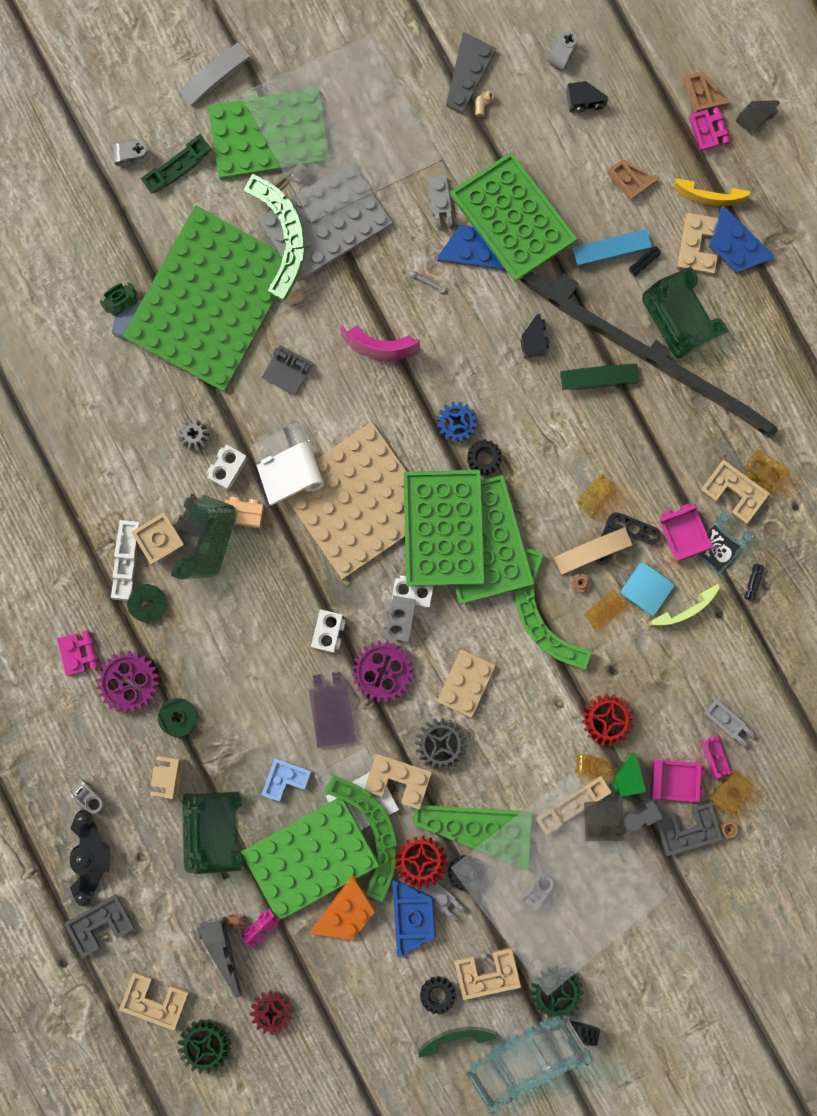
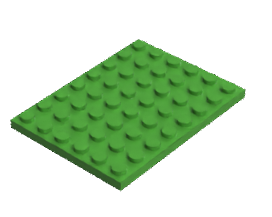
(207, 299)

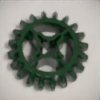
(554, 1002)
(213, 1030)

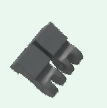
(645, 815)

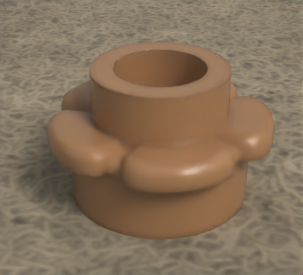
(575, 583)
(733, 832)
(236, 921)

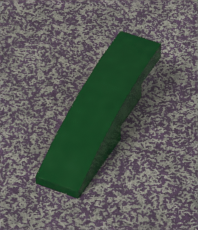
(599, 377)

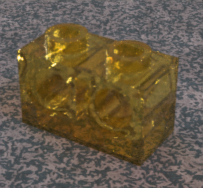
(768, 465)

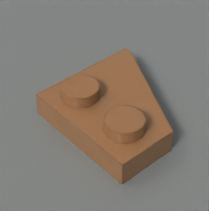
(703, 93)
(631, 178)

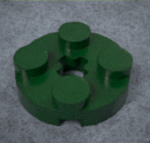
(119, 298)
(156, 608)
(166, 716)

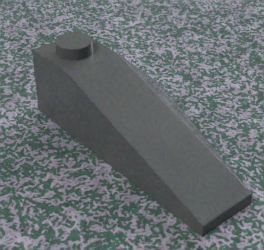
(218, 944)

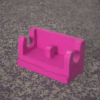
(715, 756)

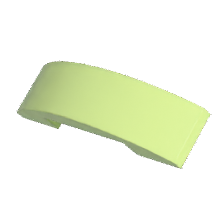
(705, 597)

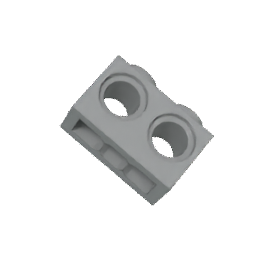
(399, 618)

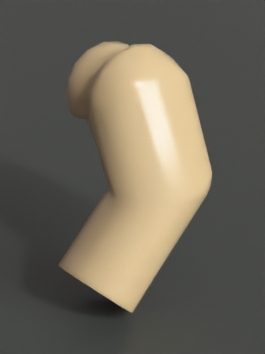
(482, 101)
(294, 297)

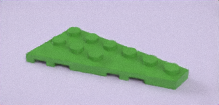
(462, 824)

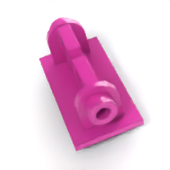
(253, 934)

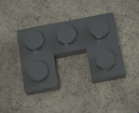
(704, 833)
(81, 926)

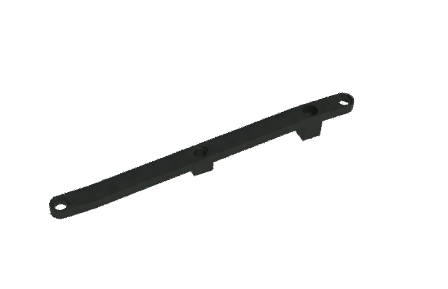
(656, 355)

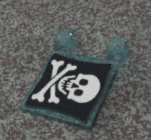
(724, 546)

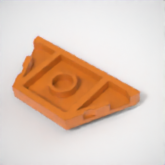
(346, 913)

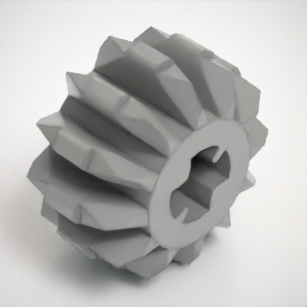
(188, 440)

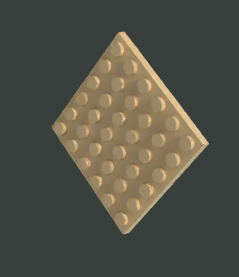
(360, 503)

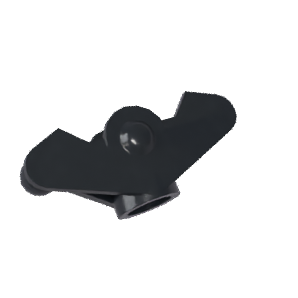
(88, 858)

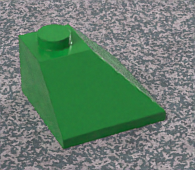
(628, 777)

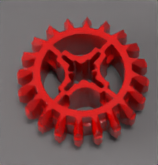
(610, 710)
(429, 862)

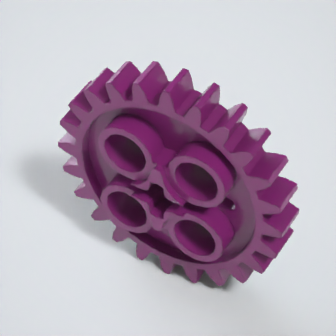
(366, 664)
(118, 696)

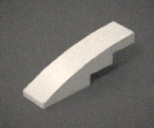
(125, 561)

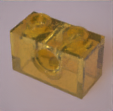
(720, 795)

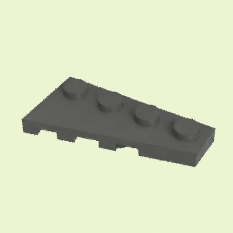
(469, 69)

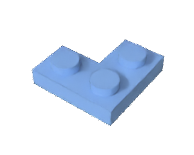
(282, 774)

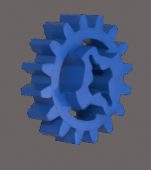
(449, 417)

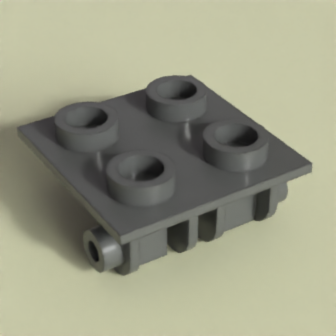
(287, 369)

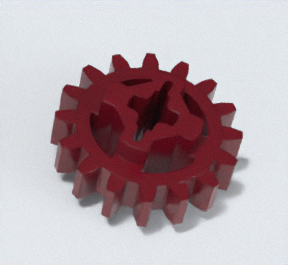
(262, 1013)

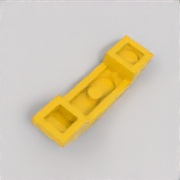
(686, 189)

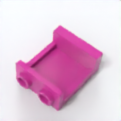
(685, 532)
(676, 780)

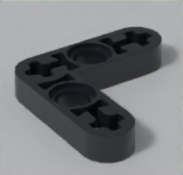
(609, 528)

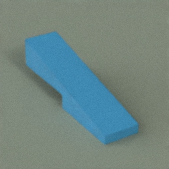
(611, 248)

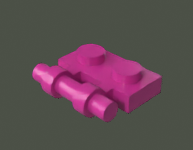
(704, 130)
(72, 656)

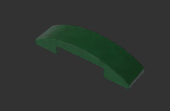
(177, 166)
(481, 1035)

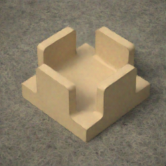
(158, 539)
(167, 777)

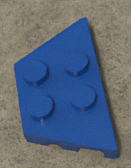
(736, 243)
(469, 248)
(413, 917)

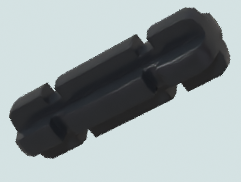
(645, 260)
(754, 582)

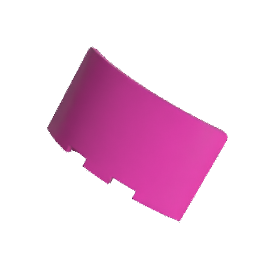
(379, 349)

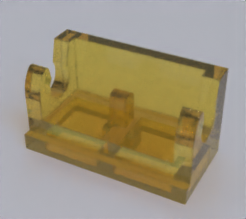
(596, 495)
(604, 610)

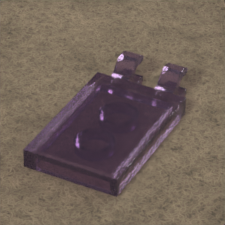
(331, 712)

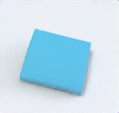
(647, 589)

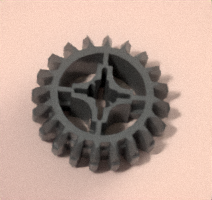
(451, 730)

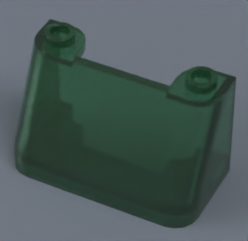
(680, 313)
(217, 527)
(210, 832)

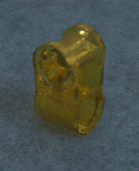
(590, 765)

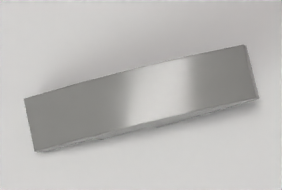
(214, 73)

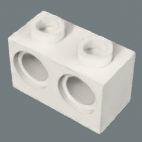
(232, 469)
(420, 602)
(322, 630)

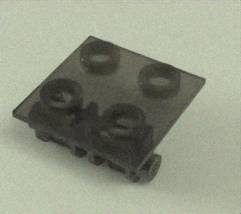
(604, 821)

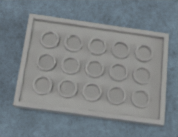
(330, 235)

